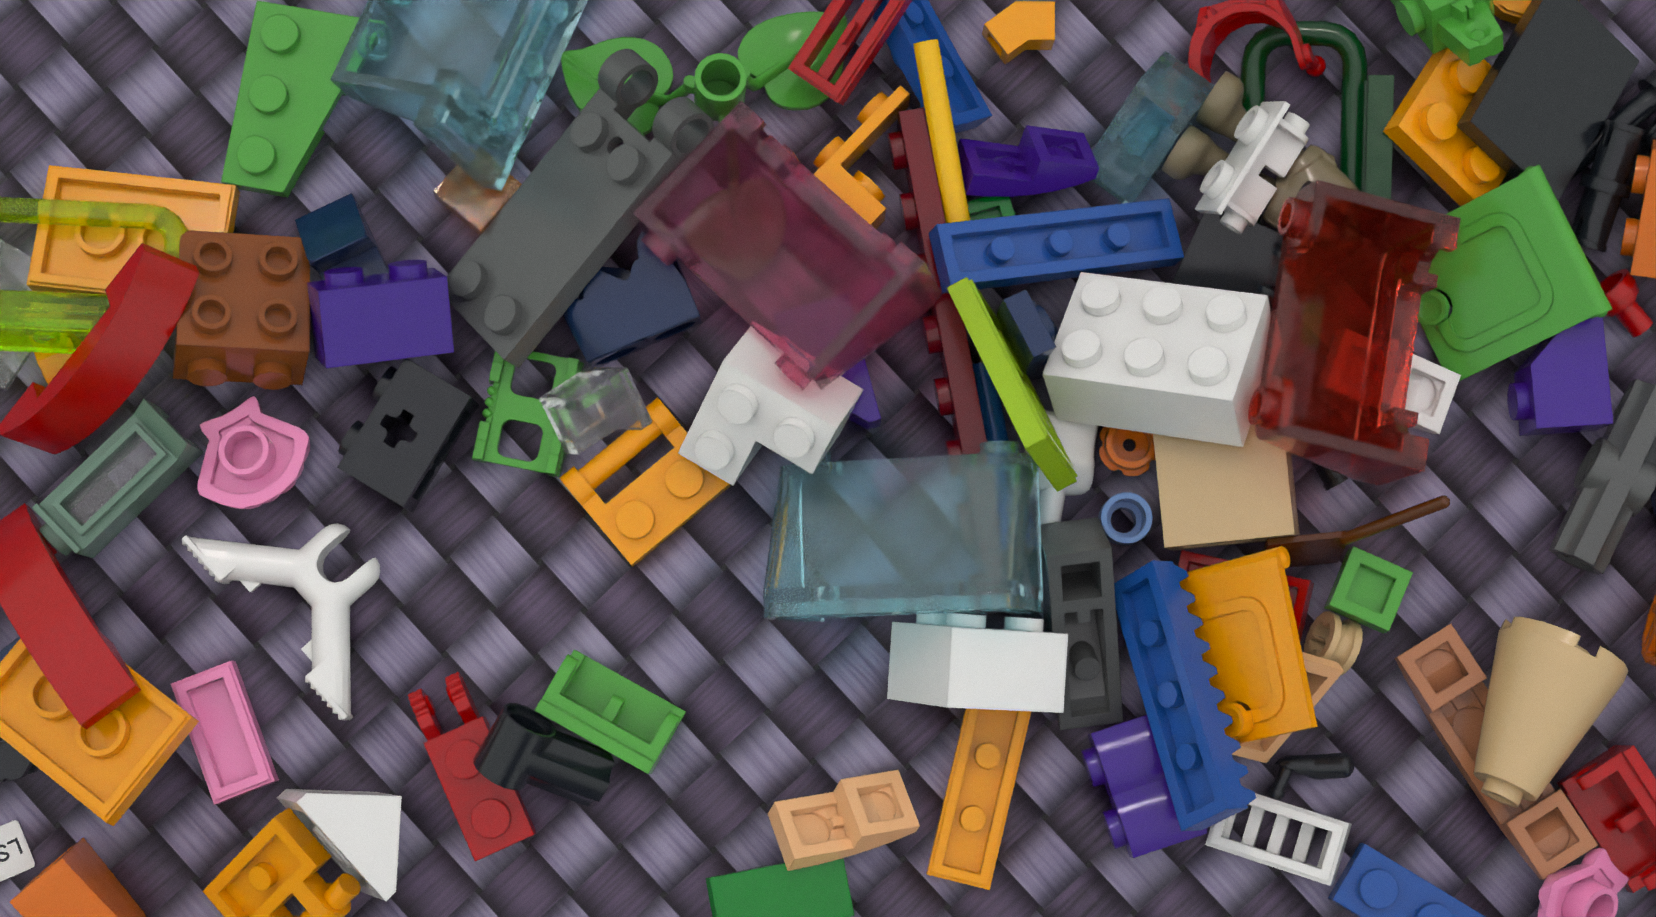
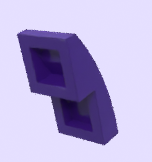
(1039, 164)

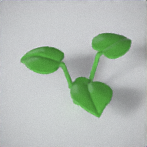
(719, 78)

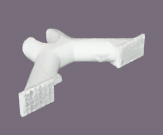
(303, 571)

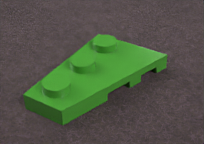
(284, 95)

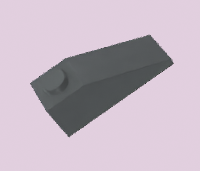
(1083, 605)

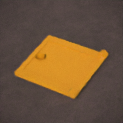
(1253, 644)

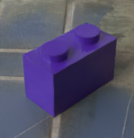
(380, 315)

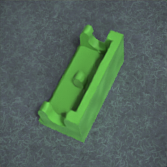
(610, 711)

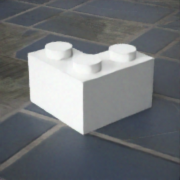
(759, 406)
(963, 664)

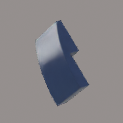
(1029, 332)

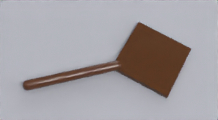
(1329, 546)

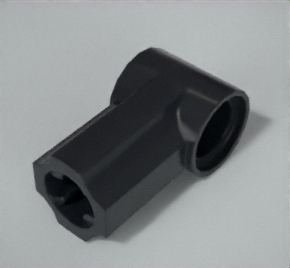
(530, 751)

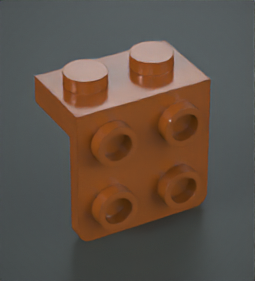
(245, 311)

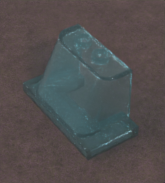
(460, 71)

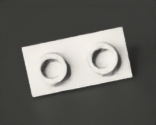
(1262, 142)

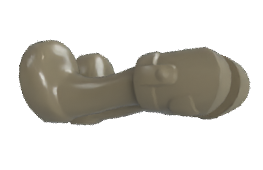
(1221, 113)

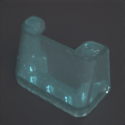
(907, 537)

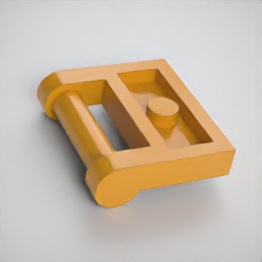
(656, 500)

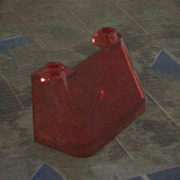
(1348, 331)

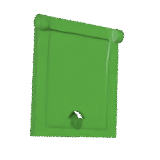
(1509, 279)

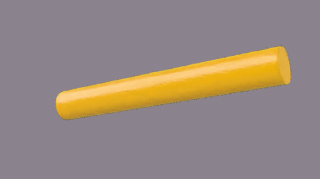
(941, 131)

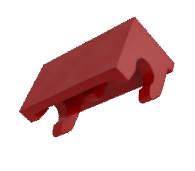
(1619, 809)

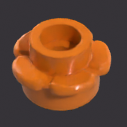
(1129, 462)

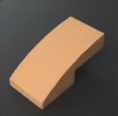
(845, 822)

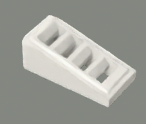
(1332, 849)

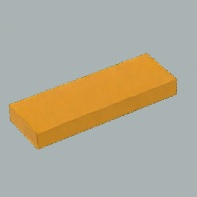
(978, 796)

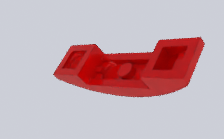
(113, 357)
(56, 623)

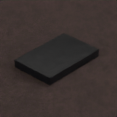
(1549, 91)

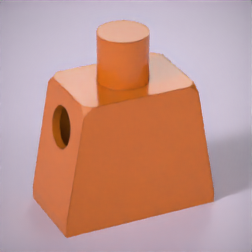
(76, 887)

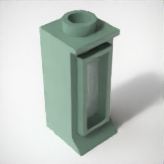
(116, 483)

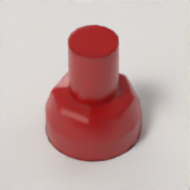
(1622, 293)

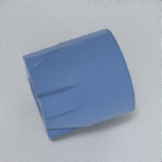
(1136, 507)

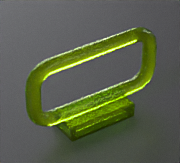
(61, 319)

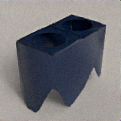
(631, 309)

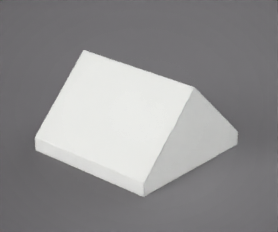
(355, 830)

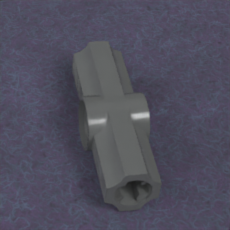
(1611, 483)

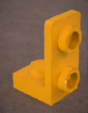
(840, 155)

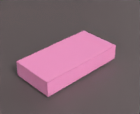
(227, 733)

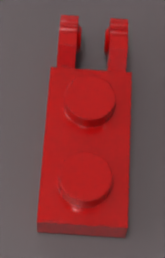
(485, 811)

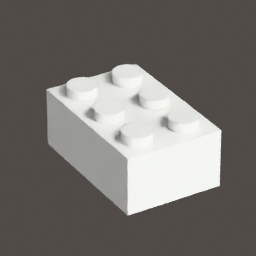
(1159, 358)

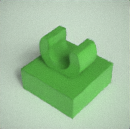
(1368, 590)

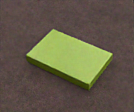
(1013, 385)

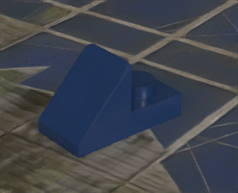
(340, 238)

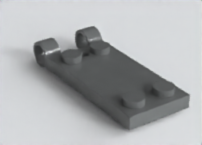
(572, 210)

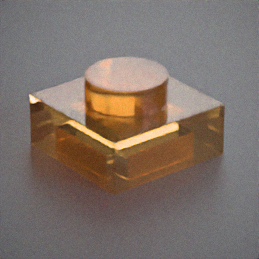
(470, 201)

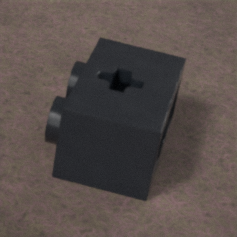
(438, 417)

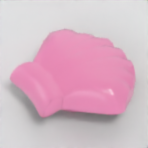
(250, 457)
(1583, 888)

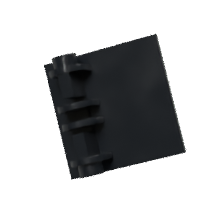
(1231, 260)

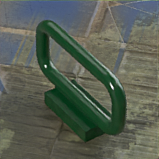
(1364, 103)

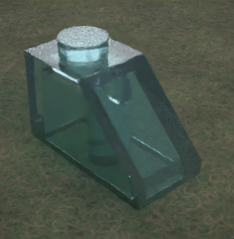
(1148, 127)

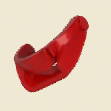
(1221, 19)

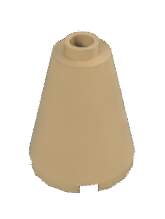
(1539, 706)

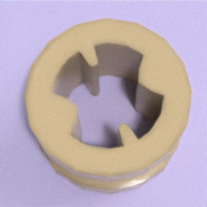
(1334, 639)

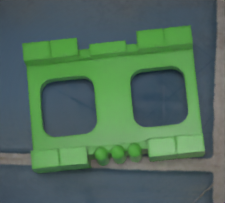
(508, 406)

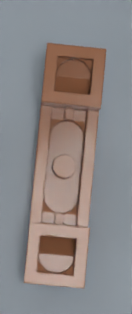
(1454, 701)

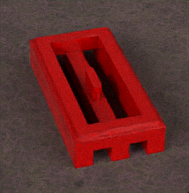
(862, 58)

